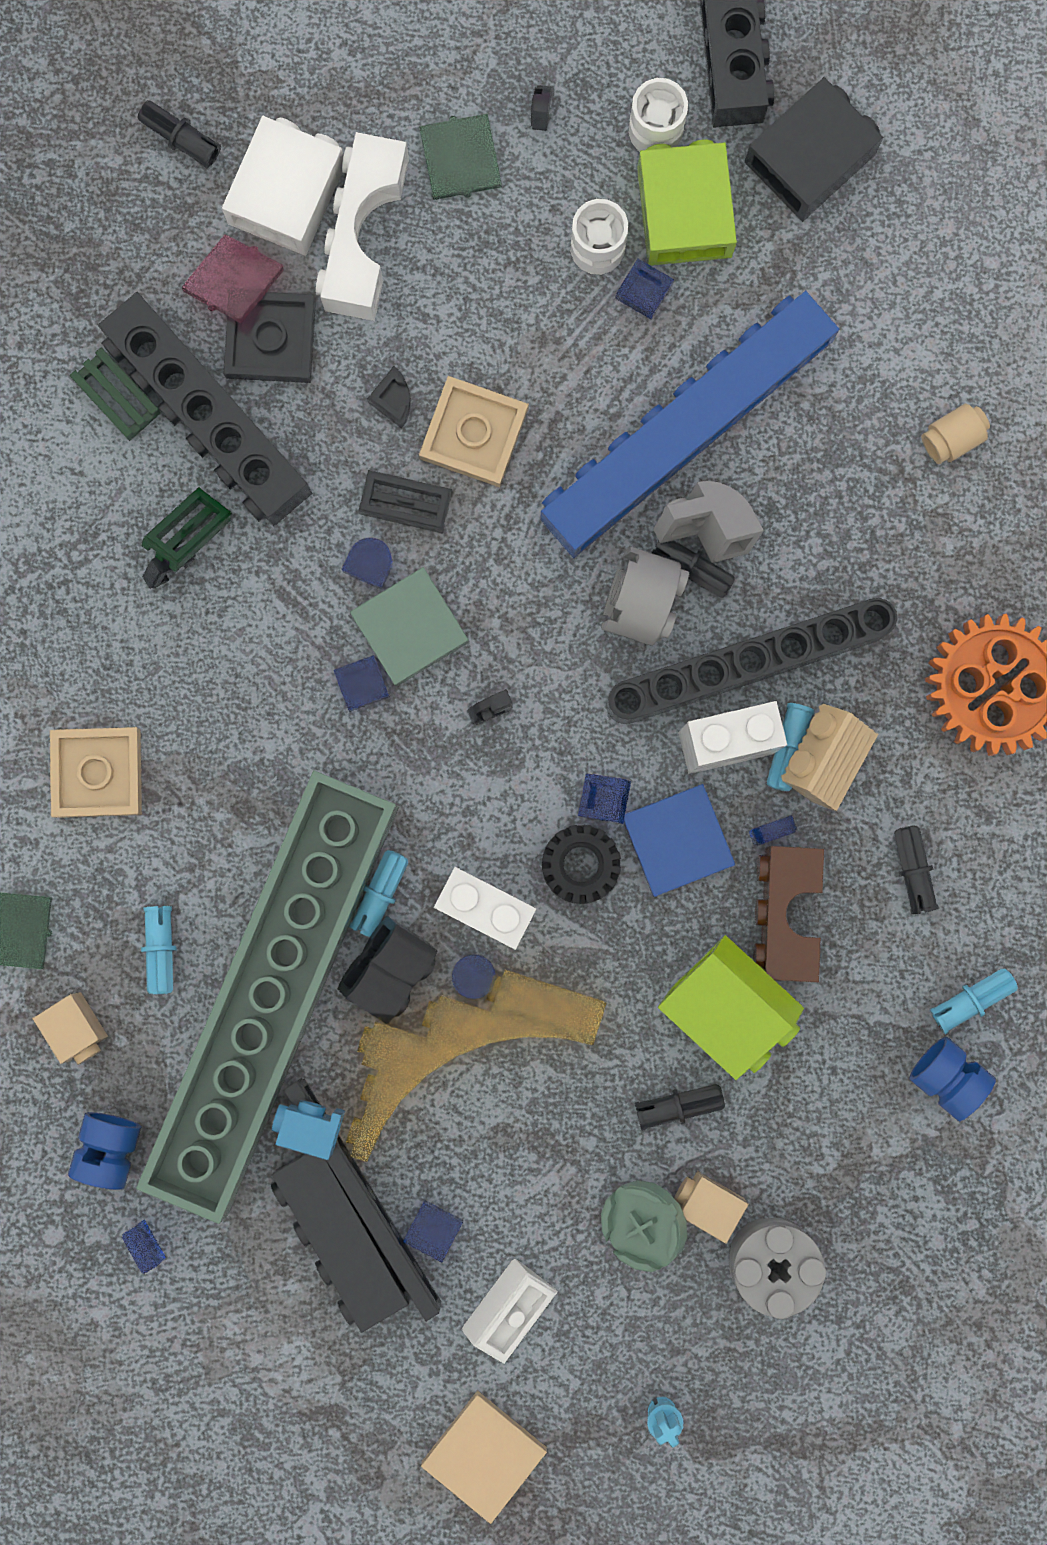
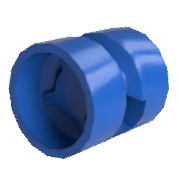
(957, 1083)
(99, 1135)

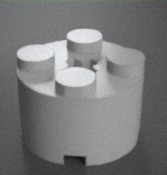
(644, 596)
(773, 1292)

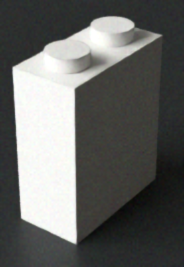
(284, 184)
(732, 737)
(485, 908)

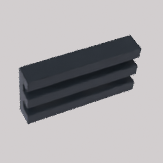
(400, 517)

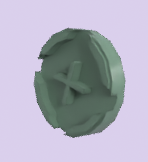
(644, 1225)

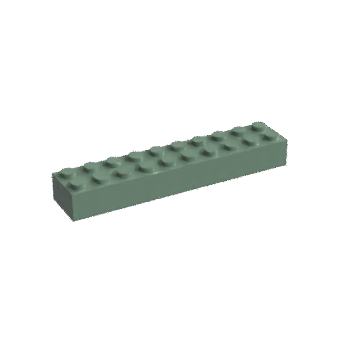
(267, 998)

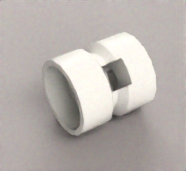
(658, 114)
(599, 236)

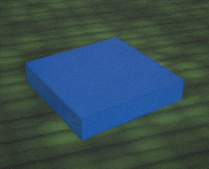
(678, 840)

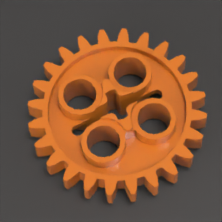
(973, 655)

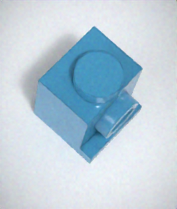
(308, 1128)

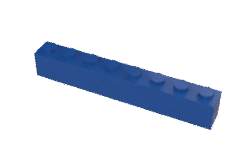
(689, 423)

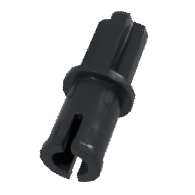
(179, 134)
(700, 569)
(915, 869)
(679, 1106)

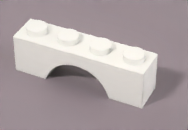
(374, 177)

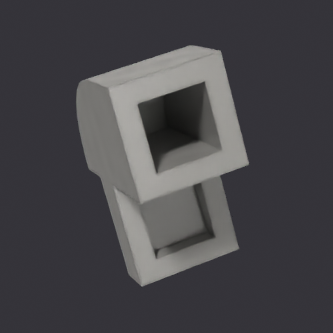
(717, 516)

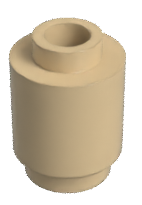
(956, 433)

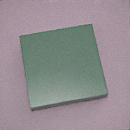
(409, 626)

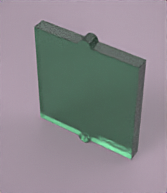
(460, 156)
(24, 930)

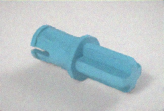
(794, 725)
(379, 893)
(158, 949)
(974, 1000)
(664, 1421)

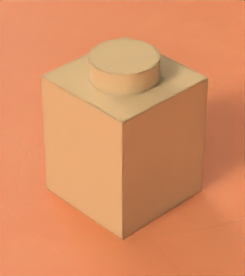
(71, 1029)
(710, 1206)

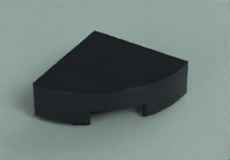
(541, 107)
(392, 397)
(157, 571)
(490, 707)

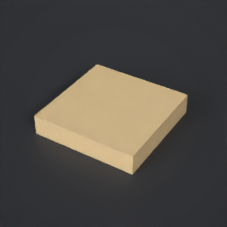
(473, 431)
(95, 772)
(484, 1457)

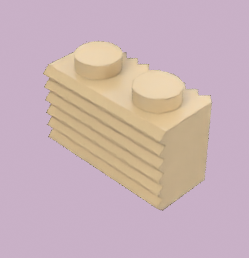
(829, 756)

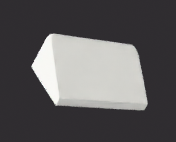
(508, 1311)

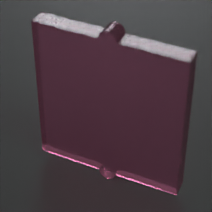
(233, 278)

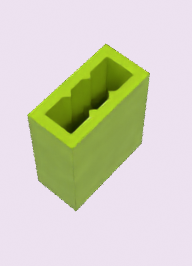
(686, 203)
(732, 1009)

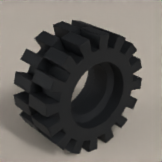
(600, 845)

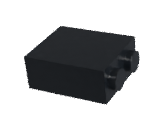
(814, 148)

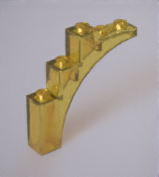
(405, 1057)

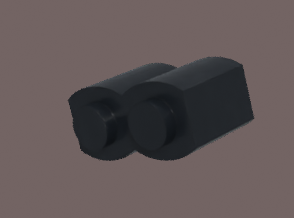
(388, 970)

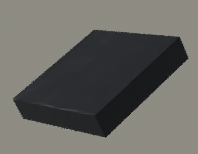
(273, 340)

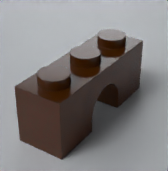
(786, 875)

